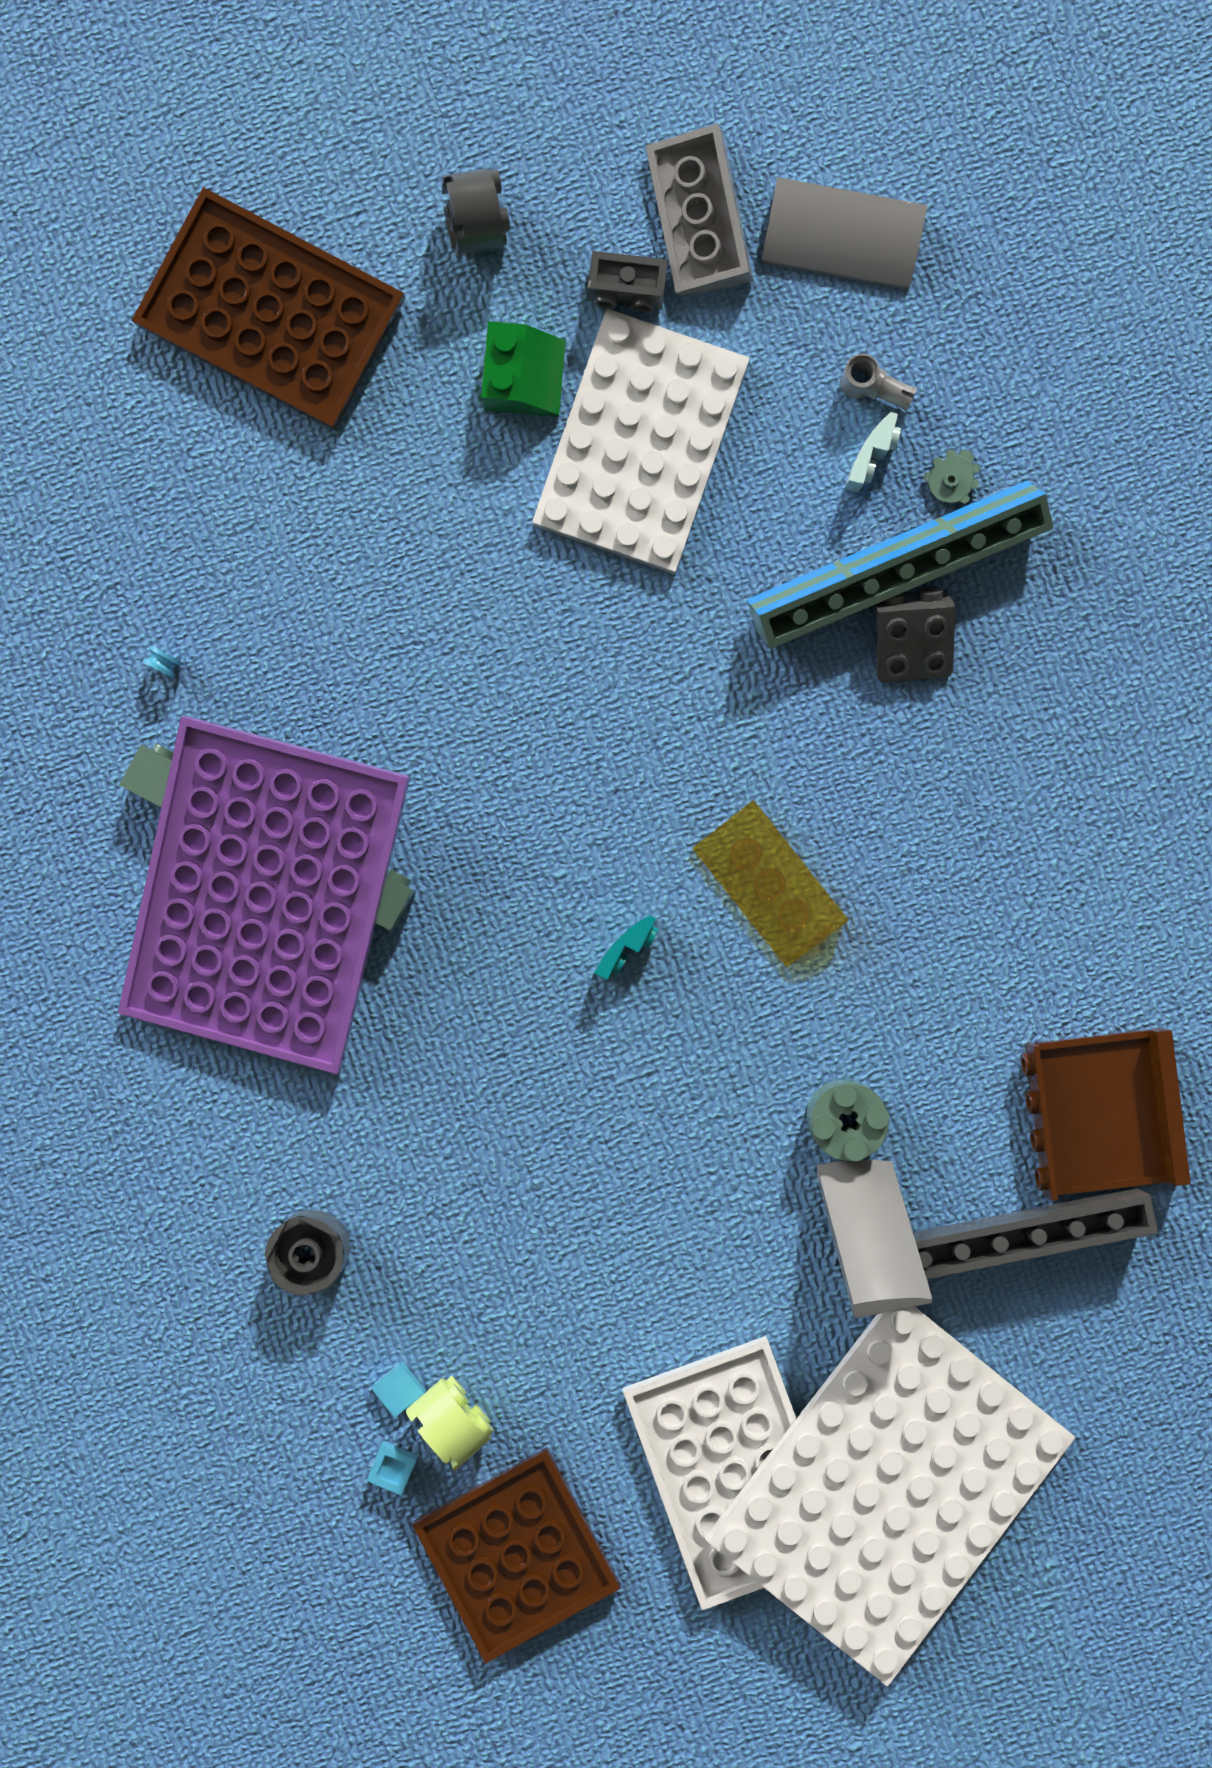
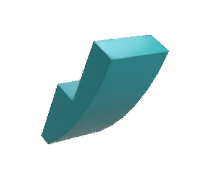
(635, 937)

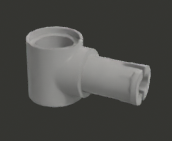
(879, 383)

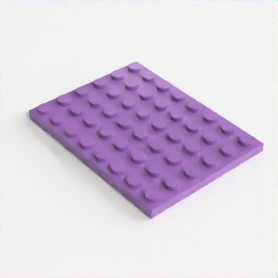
(262, 894)

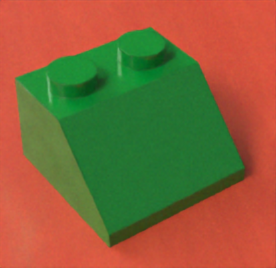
(522, 370)

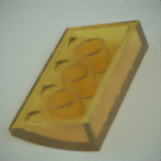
(770, 884)

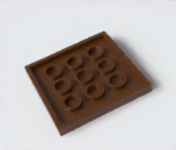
(516, 1555)

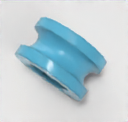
(162, 662)

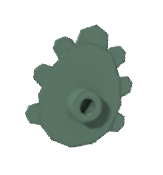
(953, 477)

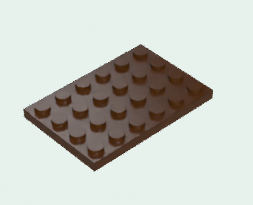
(268, 308)

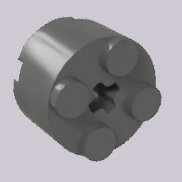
(473, 211)
(286, 1250)

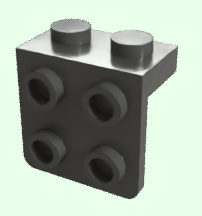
(915, 635)

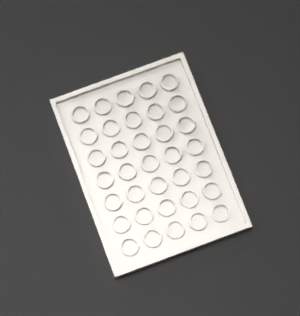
(890, 1489)

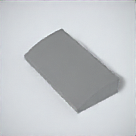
(699, 211)
(843, 233)
(872, 1237)

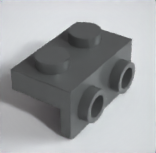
(627, 281)

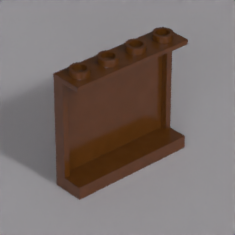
(1105, 1112)

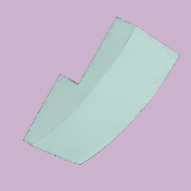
(876, 446)

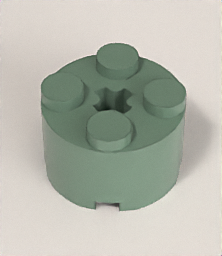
(852, 1141)

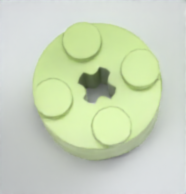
(449, 1423)

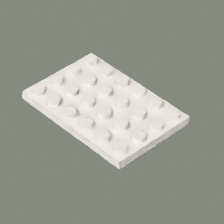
(640, 441)
(704, 1440)

